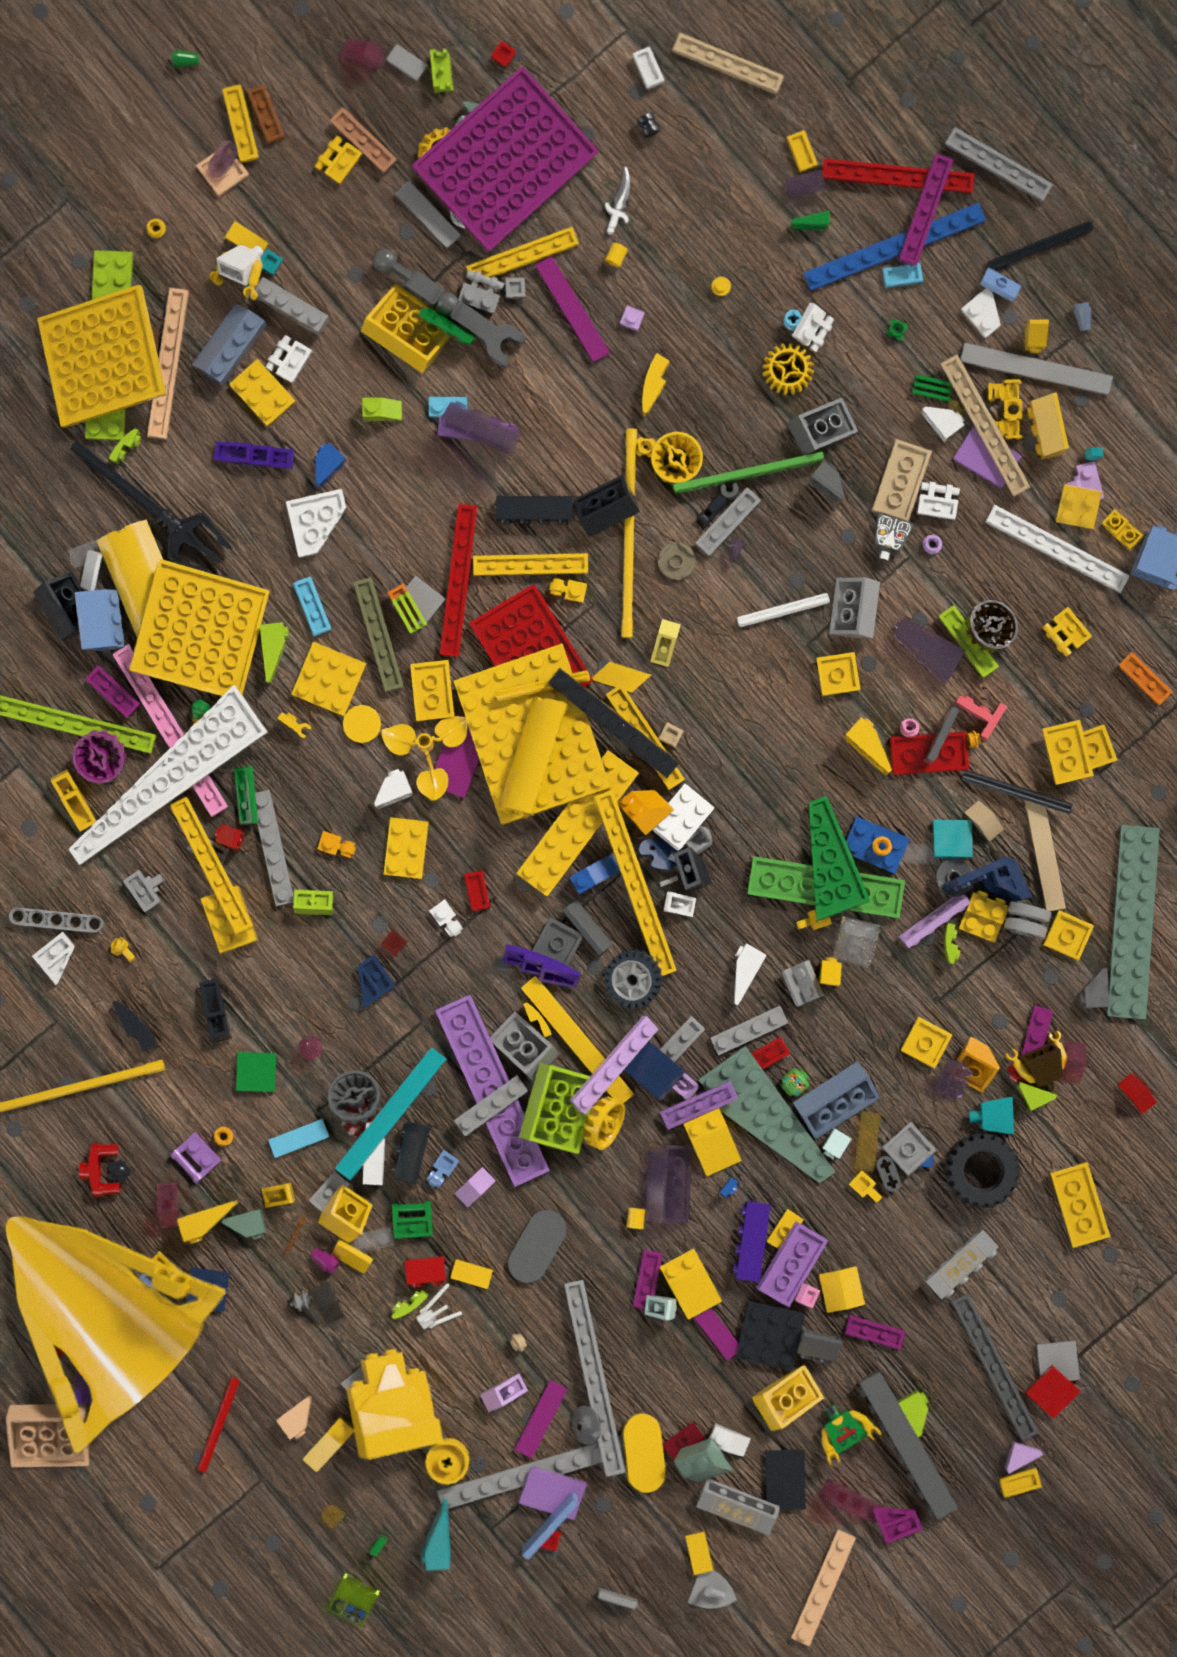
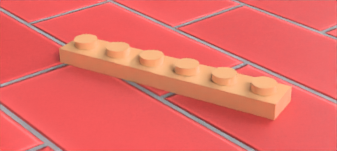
(823, 1587)

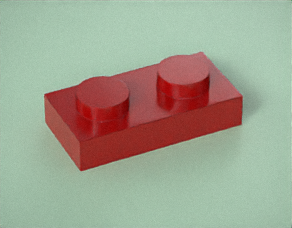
(771, 1052)

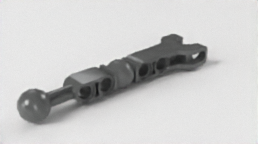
(448, 305)

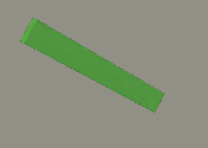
(748, 473)

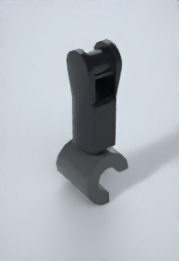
(718, 503)

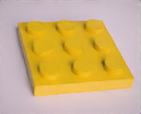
(328, 679)

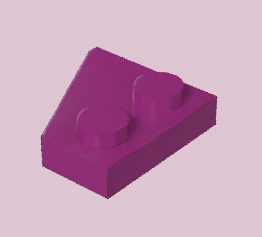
(896, 1522)

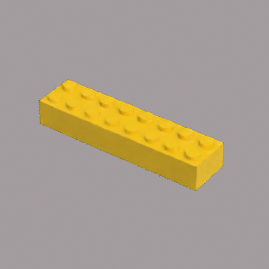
(572, 831)

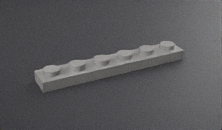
(998, 164)
(273, 849)

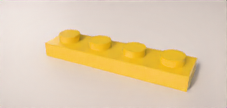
(240, 123)

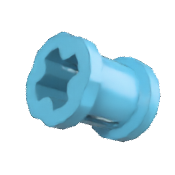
(788, 323)

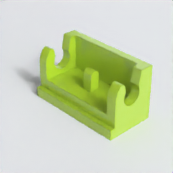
(441, 71)
(313, 902)

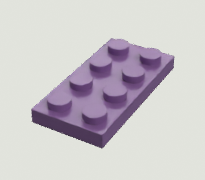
(792, 1264)

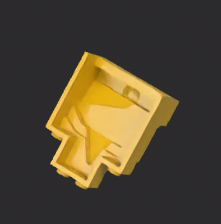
(392, 1407)

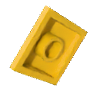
(841, 1289)

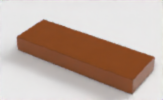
(266, 114)

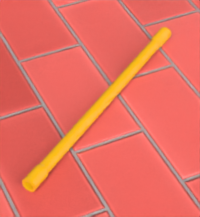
(627, 622)
(147, 1069)

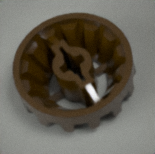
(999, 616)

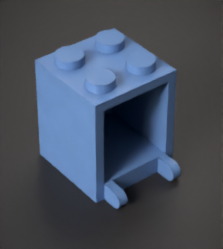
(1157, 558)

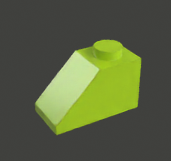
(381, 409)
(915, 1410)

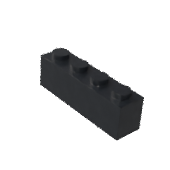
(534, 509)

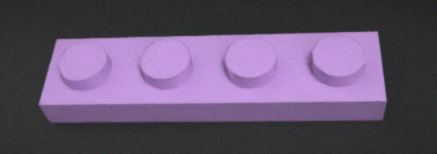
(933, 920)

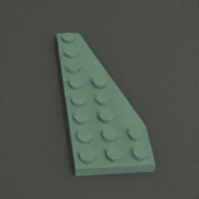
(766, 1113)

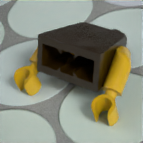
(1042, 1064)

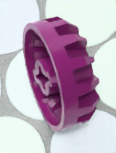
(97, 768)

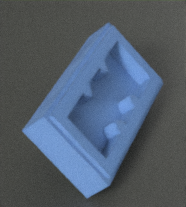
(1000, 284)

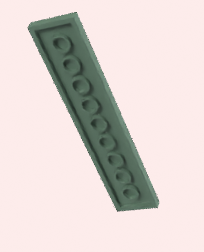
(1133, 921)

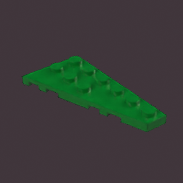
(834, 870)

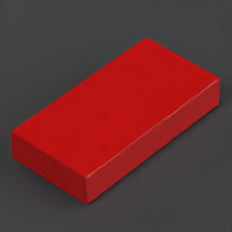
(477, 890)

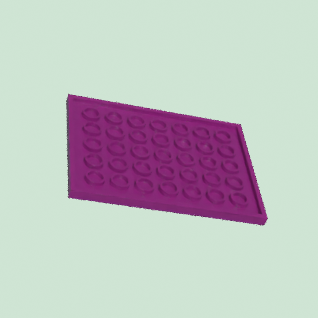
(505, 159)

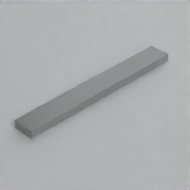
(1036, 369)

